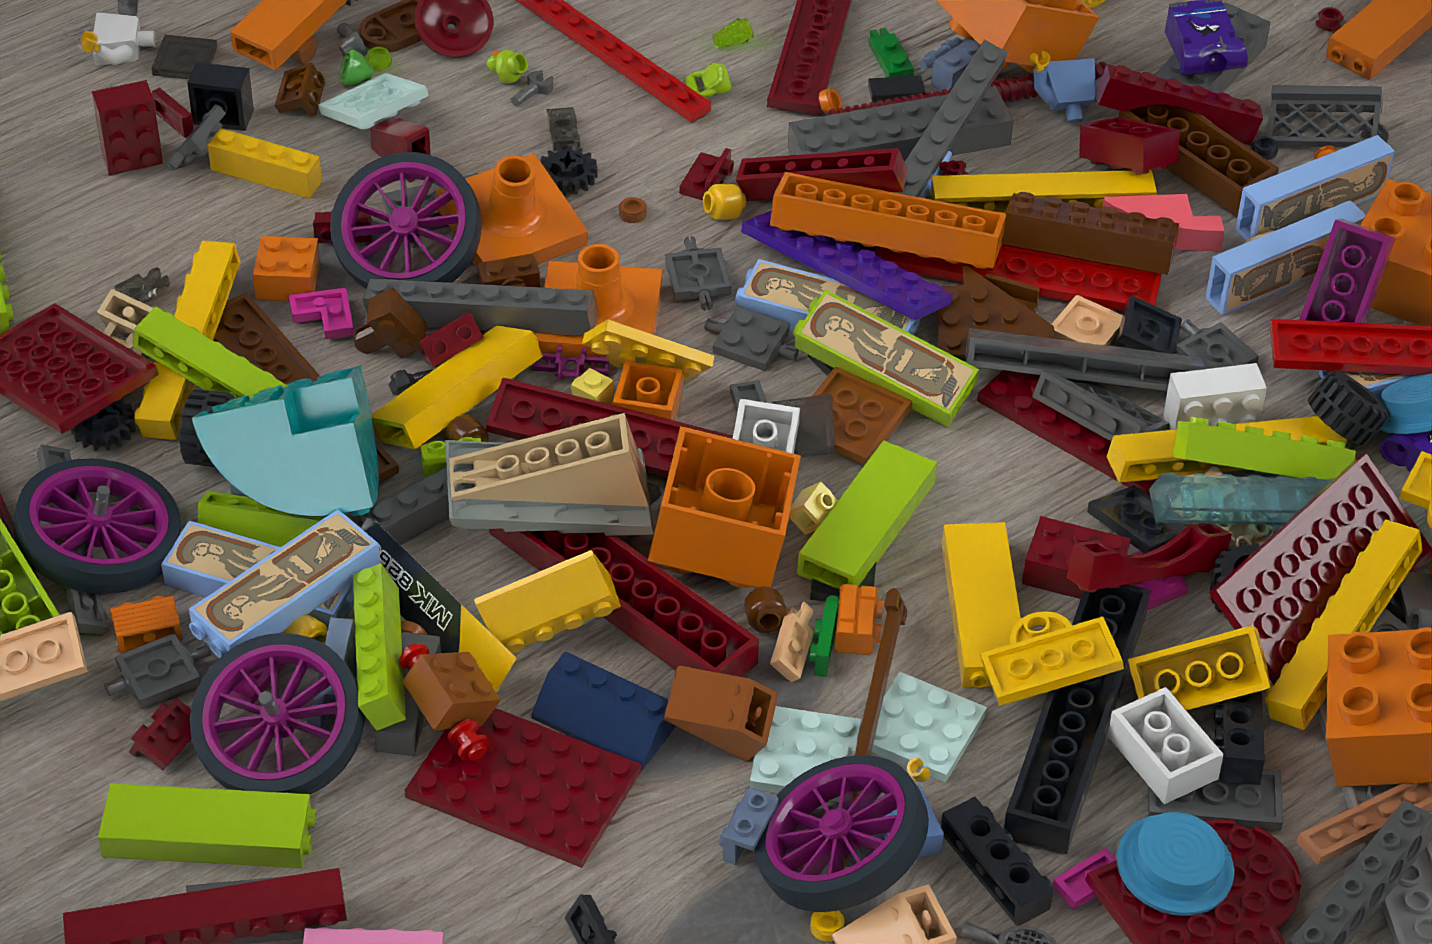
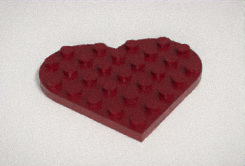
(1252, 913)

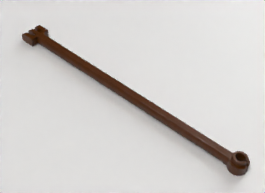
(895, 617)

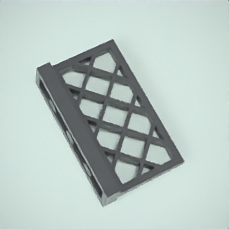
(1325, 101)
(1095, 406)

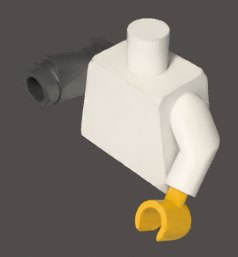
(117, 36)

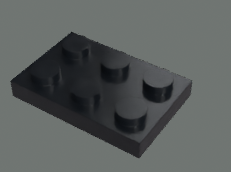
(1132, 516)

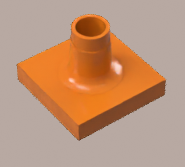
(521, 212)
(620, 294)

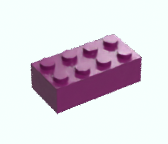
(1348, 274)

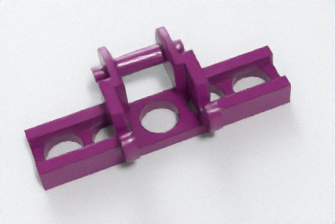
(560, 364)

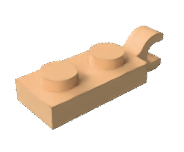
(793, 643)

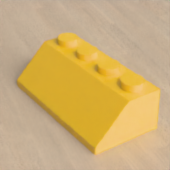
(549, 602)
(1205, 669)

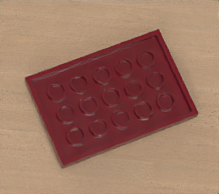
(66, 368)
(528, 786)

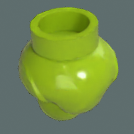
(508, 65)

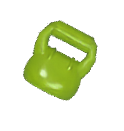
(715, 80)

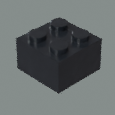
(224, 87)

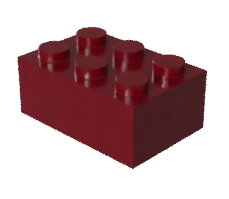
(127, 127)
(1129, 144)
(1051, 552)

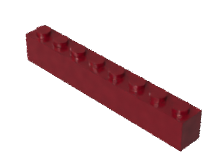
(215, 913)

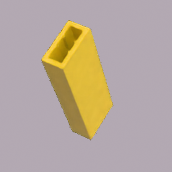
(455, 387)
(979, 593)

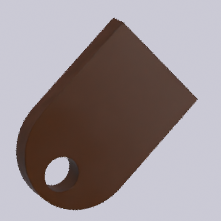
(393, 25)

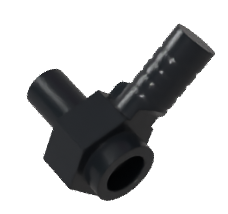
(402, 380)

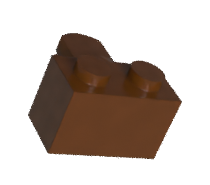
(510, 271)
(390, 323)

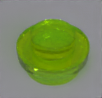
(379, 58)

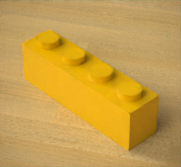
(265, 163)

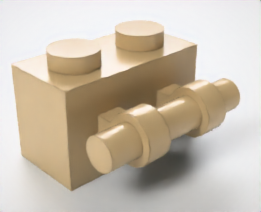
(121, 316)

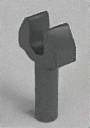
(535, 85)

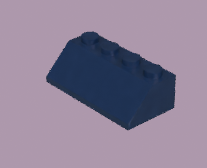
(602, 709)

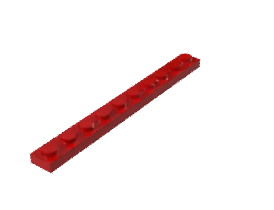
(621, 57)

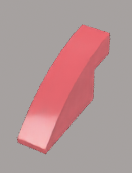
(1194, 232)

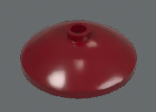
(472, 21)

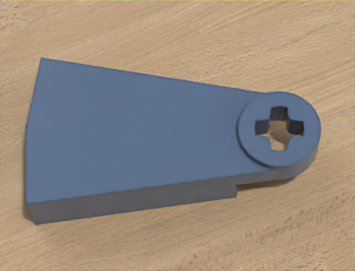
(343, 642)

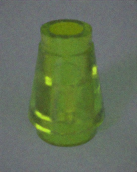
(733, 34)

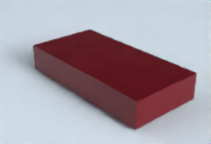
(172, 112)

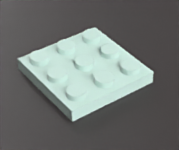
(373, 101)
(926, 725)
(800, 742)

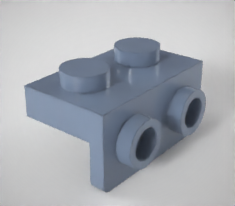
(747, 824)

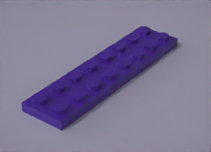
(854, 268)

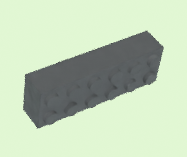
(1248, 28)

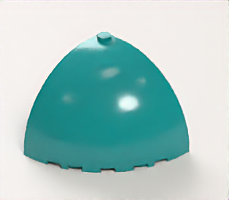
(298, 445)

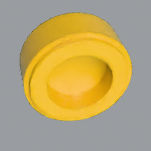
(825, 924)

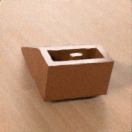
(722, 710)

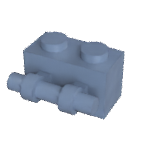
(949, 62)

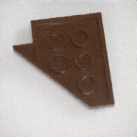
(984, 307)

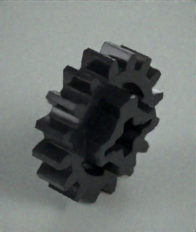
(571, 169)
(107, 426)

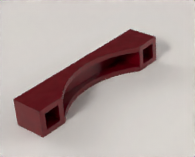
(1128, 89)
(1191, 551)

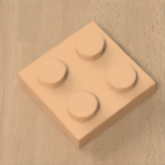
(1087, 323)

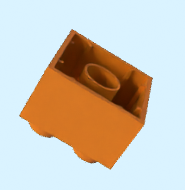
(1024, 26)
(1406, 284)
(725, 509)
(1380, 707)

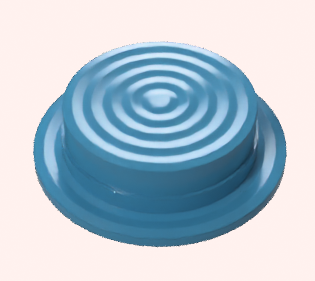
(1409, 405)
(1175, 864)

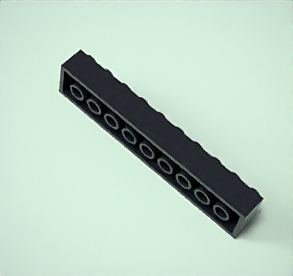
(1073, 730)

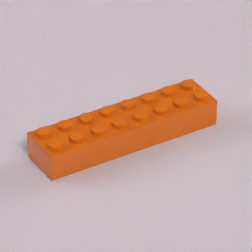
(888, 220)

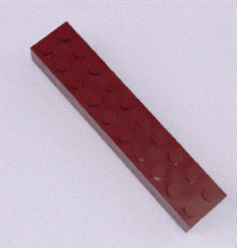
(654, 605)

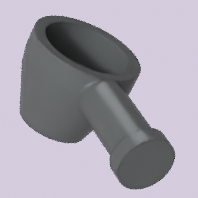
(351, 40)

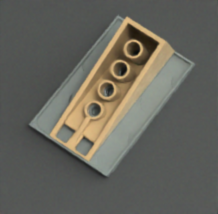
(559, 480)

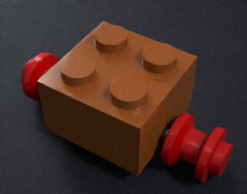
(451, 695)

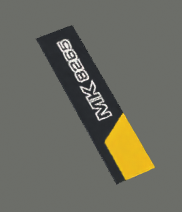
(437, 611)

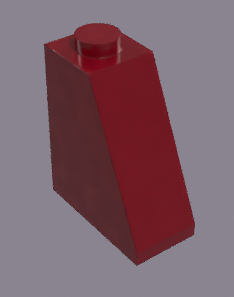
(398, 137)

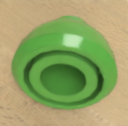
(354, 69)

